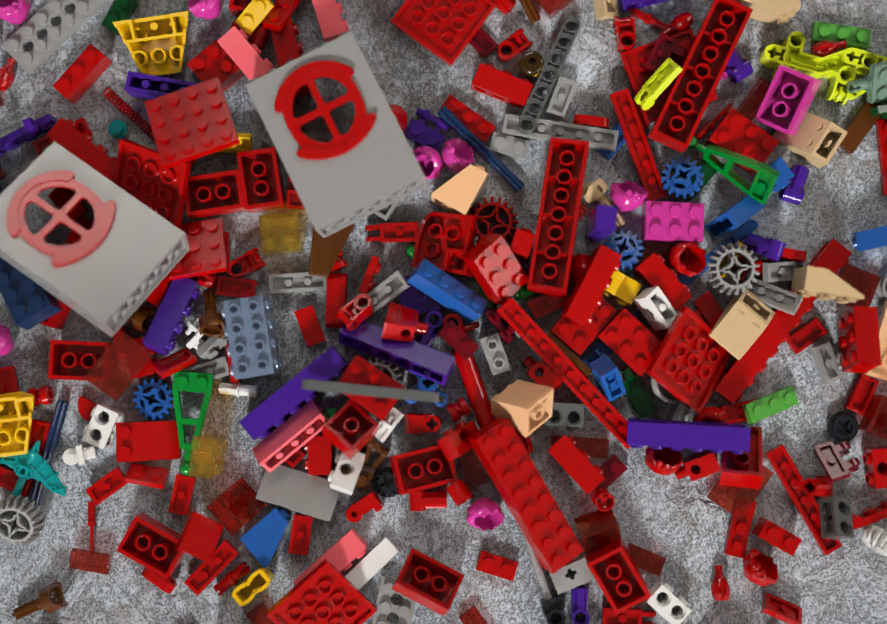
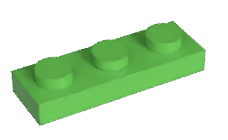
(854, 36)
(770, 404)

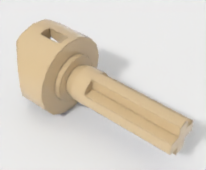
(596, 192)

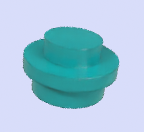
(118, 129)

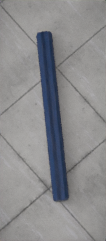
(481, 149)
(50, 446)

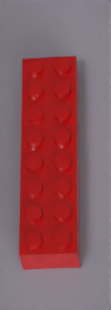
(700, 74)
(558, 216)
(526, 494)

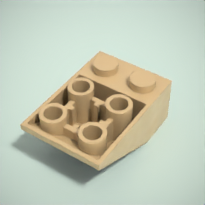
(814, 141)
(824, 284)
(741, 323)

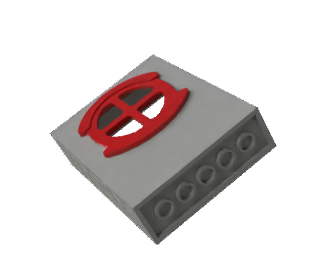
(355, 170)
(112, 263)

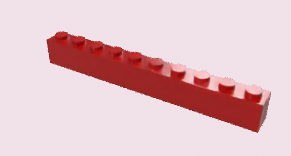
(741, 372)

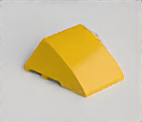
(156, 42)
(15, 423)

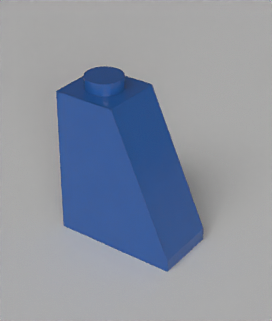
(733, 217)
(870, 239)
(266, 535)

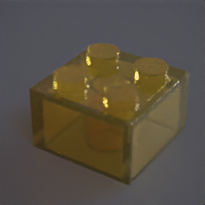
(280, 234)
(207, 456)

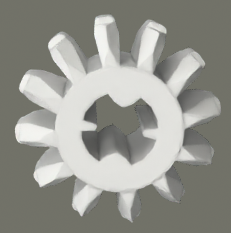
(875, 539)

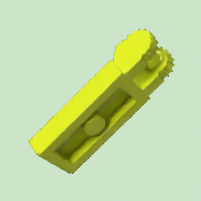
(657, 84)

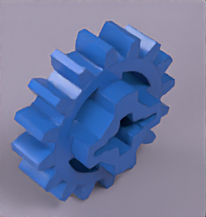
(679, 185)
(630, 253)
(157, 391)

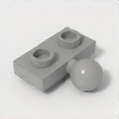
(827, 362)

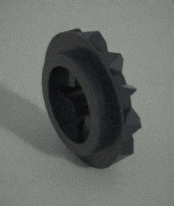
(851, 426)
(379, 478)

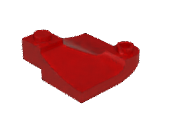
(445, 241)

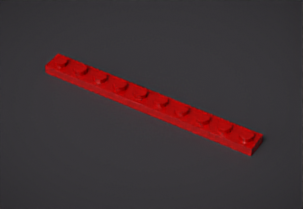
(564, 369)

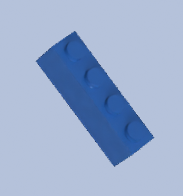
(447, 291)

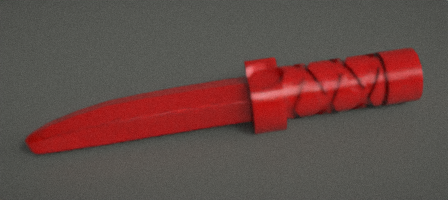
(648, 19)
(710, 125)
(91, 522)

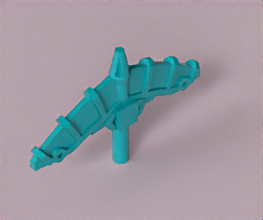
(36, 467)

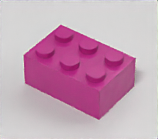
(787, 100)
(672, 222)

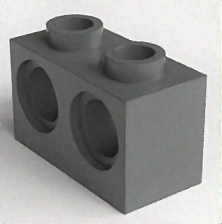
(563, 410)
(836, 518)

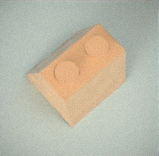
(461, 190)
(524, 405)

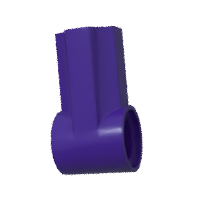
(738, 67)
(794, 191)
(768, 248)
(431, 331)
(579, 603)

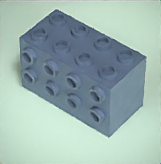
(251, 337)

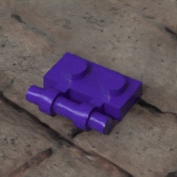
(422, 134)

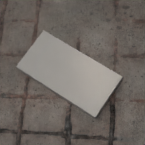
(298, 492)

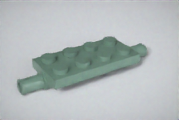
(873, 83)

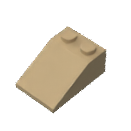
(772, 10)

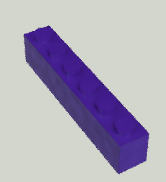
(407, 355)
(688, 435)

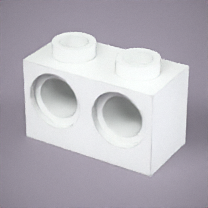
(107, 429)
(665, 605)

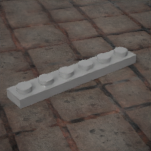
(545, 129)

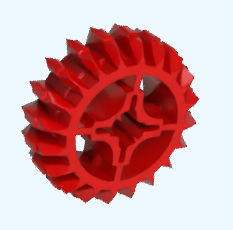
(500, 224)

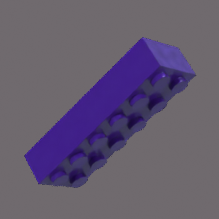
(291, 396)

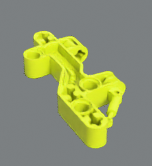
(830, 67)

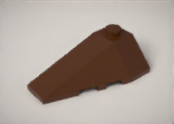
(326, 251)

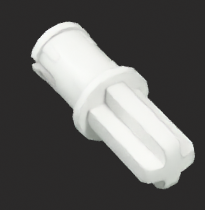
(238, 389)

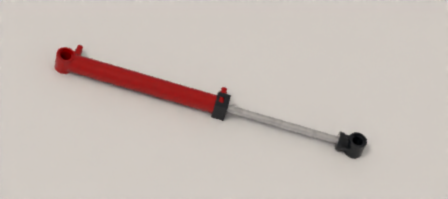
(482, 410)

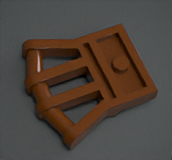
(367, 472)

